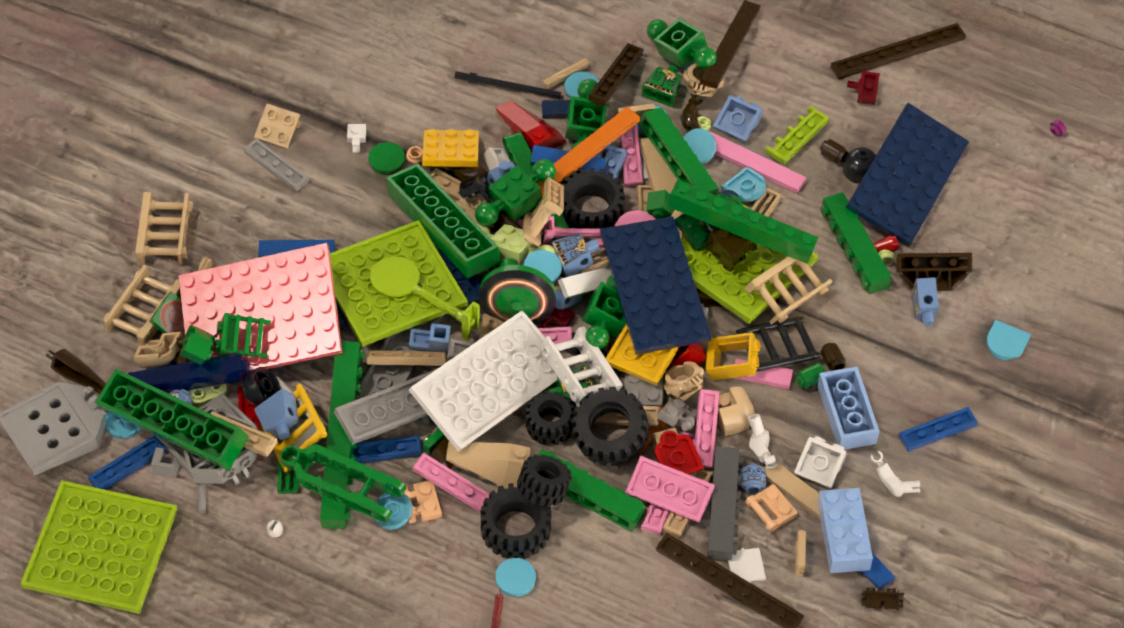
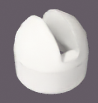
(277, 530)

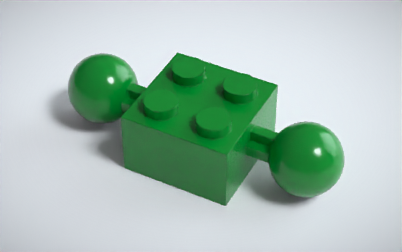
(681, 43)
(583, 115)
(515, 193)
(603, 314)

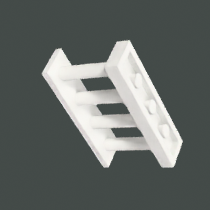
(592, 355)

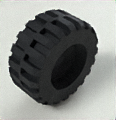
(606, 402)

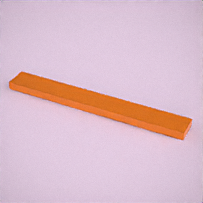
(594, 144)

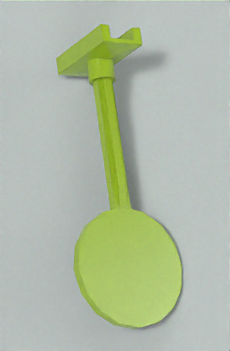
(400, 276)

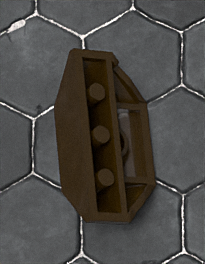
(947, 268)

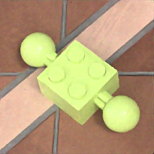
(512, 243)

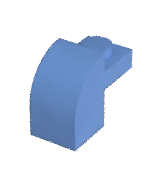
(433, 341)

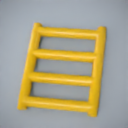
(313, 419)

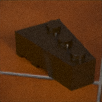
(728, 247)

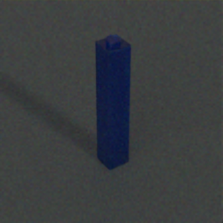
(194, 376)

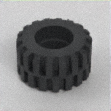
(554, 405)
(544, 480)

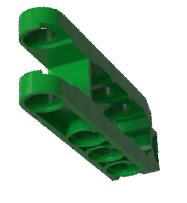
(302, 459)

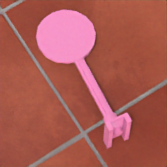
(551, 232)

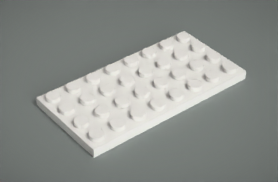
(486, 381)

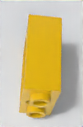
(731, 343)

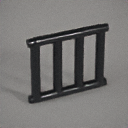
(794, 358)

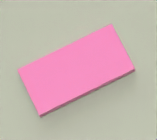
(670, 489)

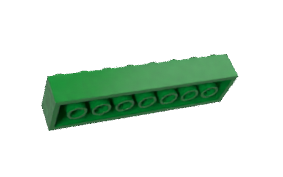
(443, 220)
(172, 419)

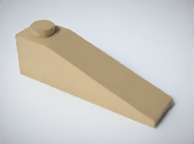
(492, 461)

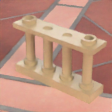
(551, 203)
(147, 220)
(772, 276)
(148, 331)

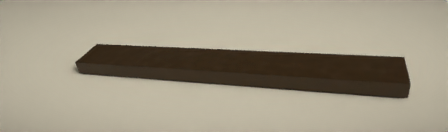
(730, 44)
(897, 51)
(729, 582)

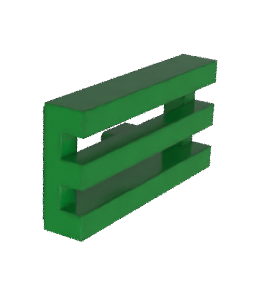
(287, 490)

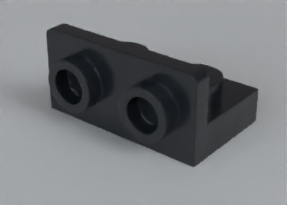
(470, 186)

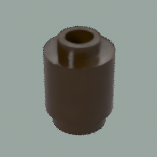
(833, 151)
(833, 356)

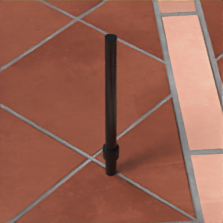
(474, 78)

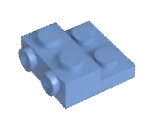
(738, 118)

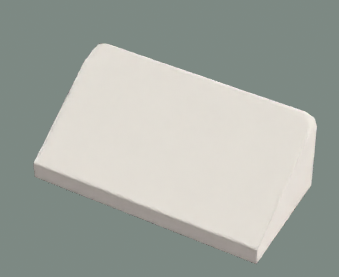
(494, 156)

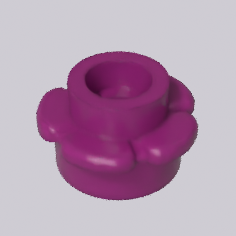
(1057, 128)

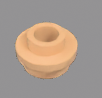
(414, 155)

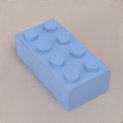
(848, 408)
(844, 530)

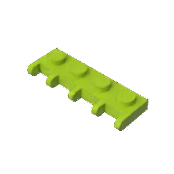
(797, 136)

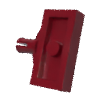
(866, 87)
(559, 317)

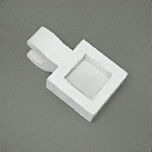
(356, 134)

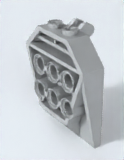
(74, 405)
(204, 471)

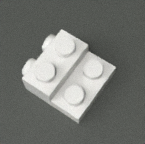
(820, 461)

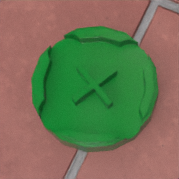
(386, 158)

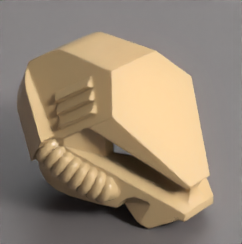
(693, 76)
(683, 380)

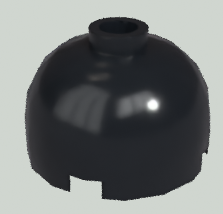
(857, 163)
(259, 386)

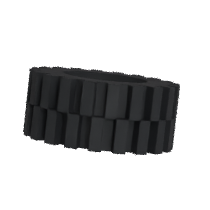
(593, 184)
(507, 501)

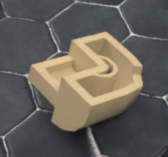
(157, 352)
(734, 411)

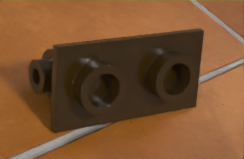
(874, 597)

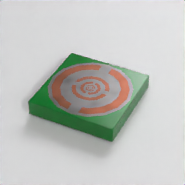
(169, 315)

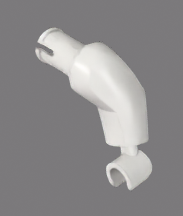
(760, 441)
(892, 482)

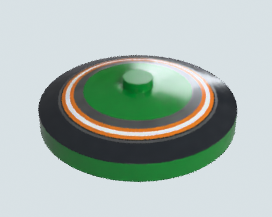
(515, 289)

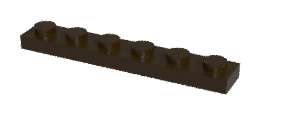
(615, 75)

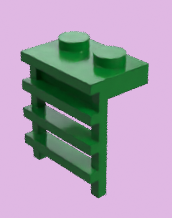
(228, 335)

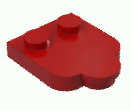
(678, 453)

